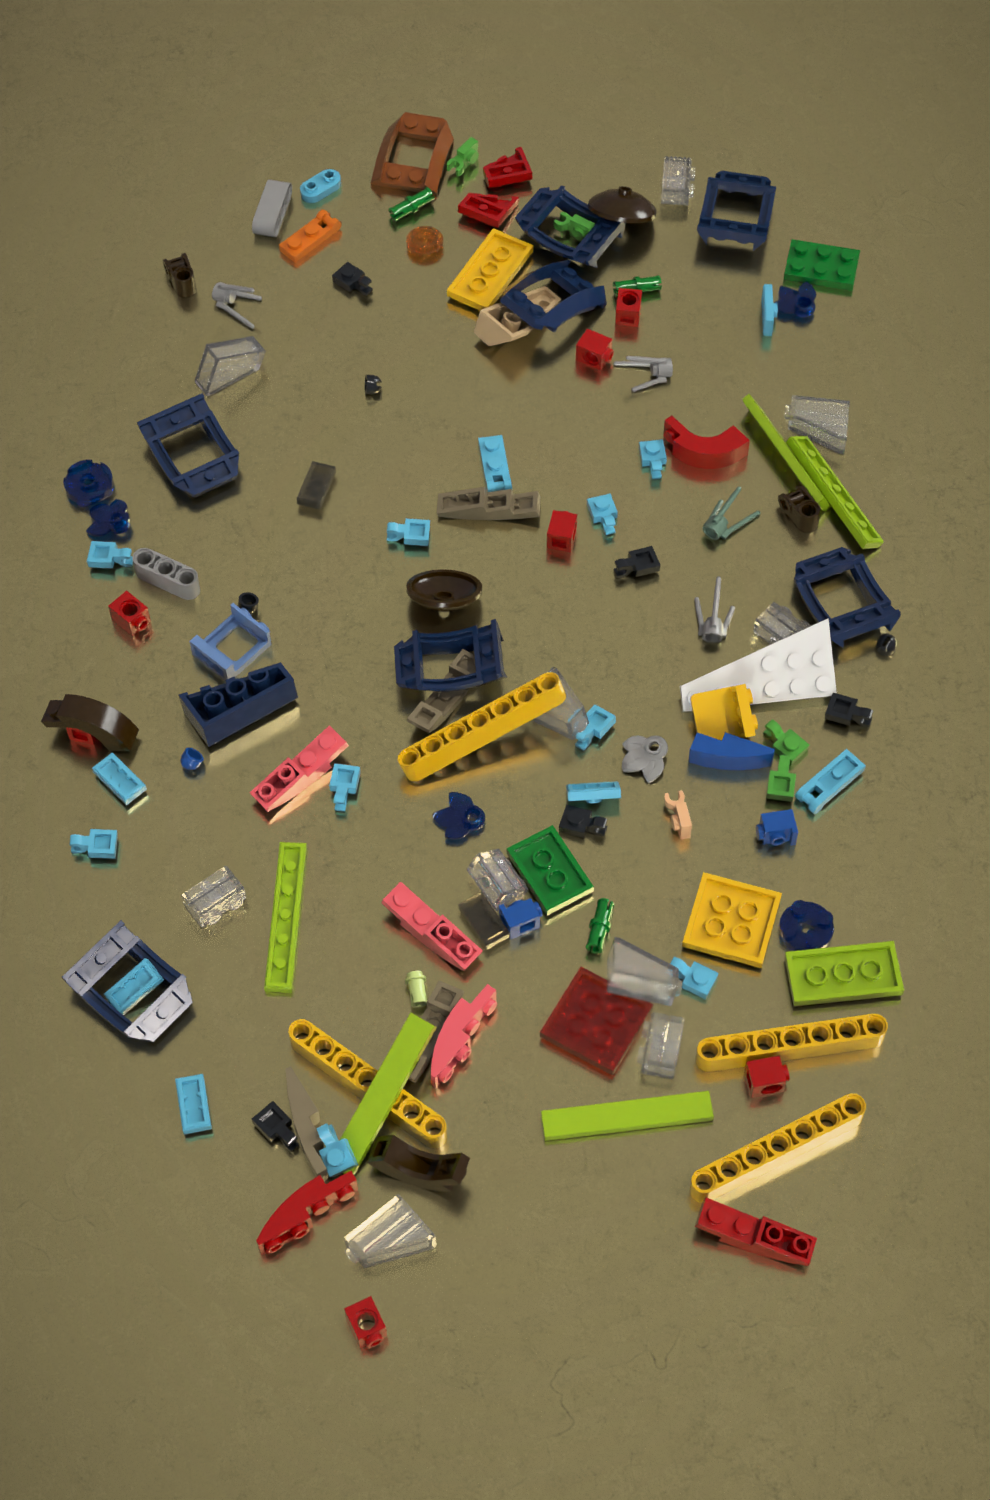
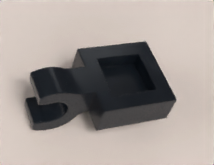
(352, 277)
(641, 561)
(845, 709)
(578, 821)
(274, 1123)

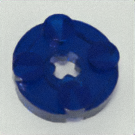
(88, 494)
(810, 913)

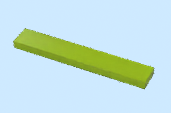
(786, 452)
(834, 492)
(285, 917)
(387, 1086)
(627, 1115)

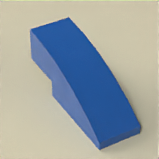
(730, 753)

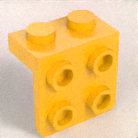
(724, 711)

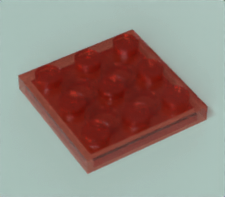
(595, 1022)

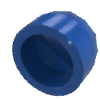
(191, 759)

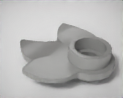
(642, 758)

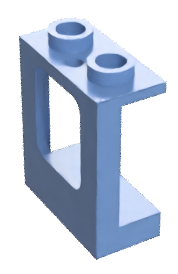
(218, 662)

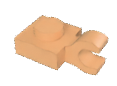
(681, 818)

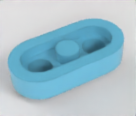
(320, 186)

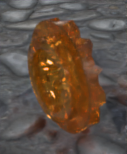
(419, 235)

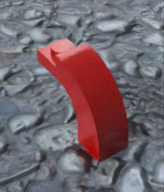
(705, 451)

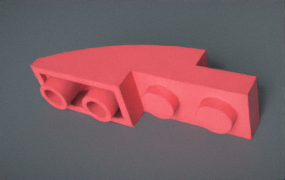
(299, 773)
(430, 928)
(454, 1038)

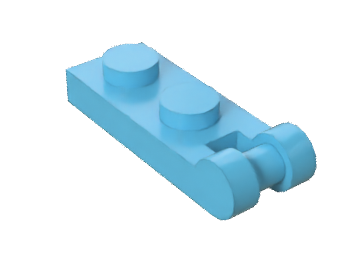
(494, 463)
(830, 781)

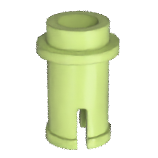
(415, 982)

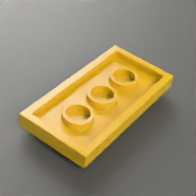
(490, 270)

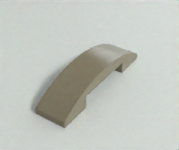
(441, 704)
(438, 1009)

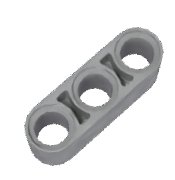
(272, 208)
(156, 569)

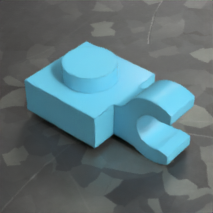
(653, 455)
(603, 510)
(413, 531)
(106, 553)
(599, 723)
(344, 781)
(98, 844)
(696, 979)
(337, 1154)

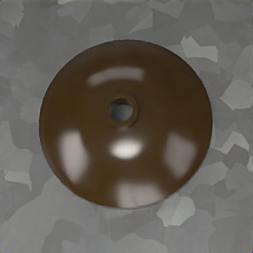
(622, 206)
(444, 589)

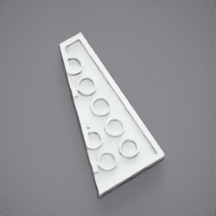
(783, 671)

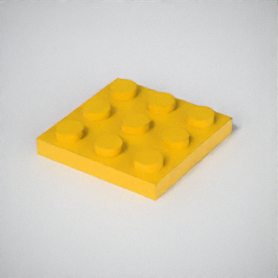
(732, 920)

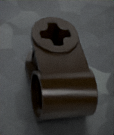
(181, 275)
(801, 509)

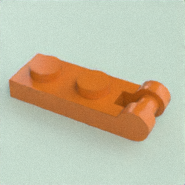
(310, 236)

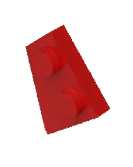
(508, 170)
(487, 208)

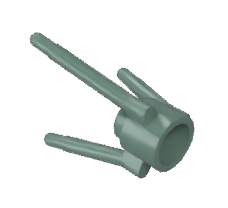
(717, 524)

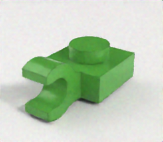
(466, 155)
(577, 225)
(785, 743)
(780, 782)

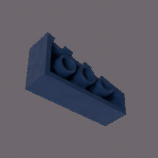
(238, 702)

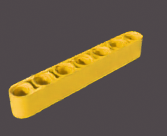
(482, 726)
(800, 1033)
(360, 1072)
(783, 1136)

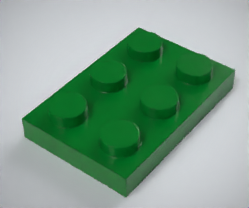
(821, 265)
(549, 870)

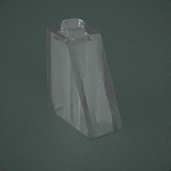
(228, 363)
(819, 419)
(568, 717)
(641, 974)
(389, 1235)

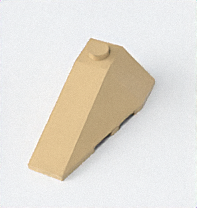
(501, 325)

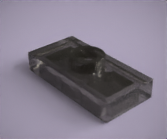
(316, 485)
(484, 920)

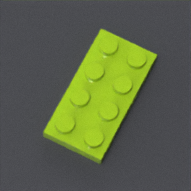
(844, 973)

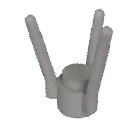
(227, 294)
(659, 367)
(713, 629)

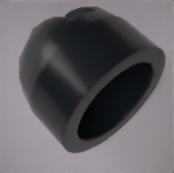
(371, 384)
(248, 601)
(891, 646)

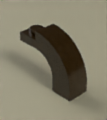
(93, 717)
(416, 1166)

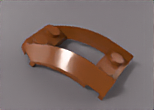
(410, 177)

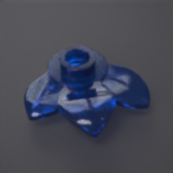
(797, 302)
(109, 518)
(456, 816)

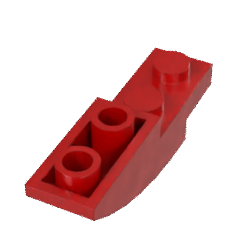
(293, 1215)
(755, 1235)

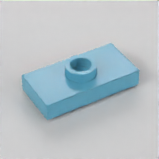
(769, 309)
(119, 778)
(593, 791)
(134, 986)
(193, 1104)

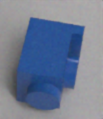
(777, 828)
(520, 917)

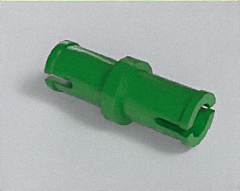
(411, 204)
(644, 284)
(600, 925)

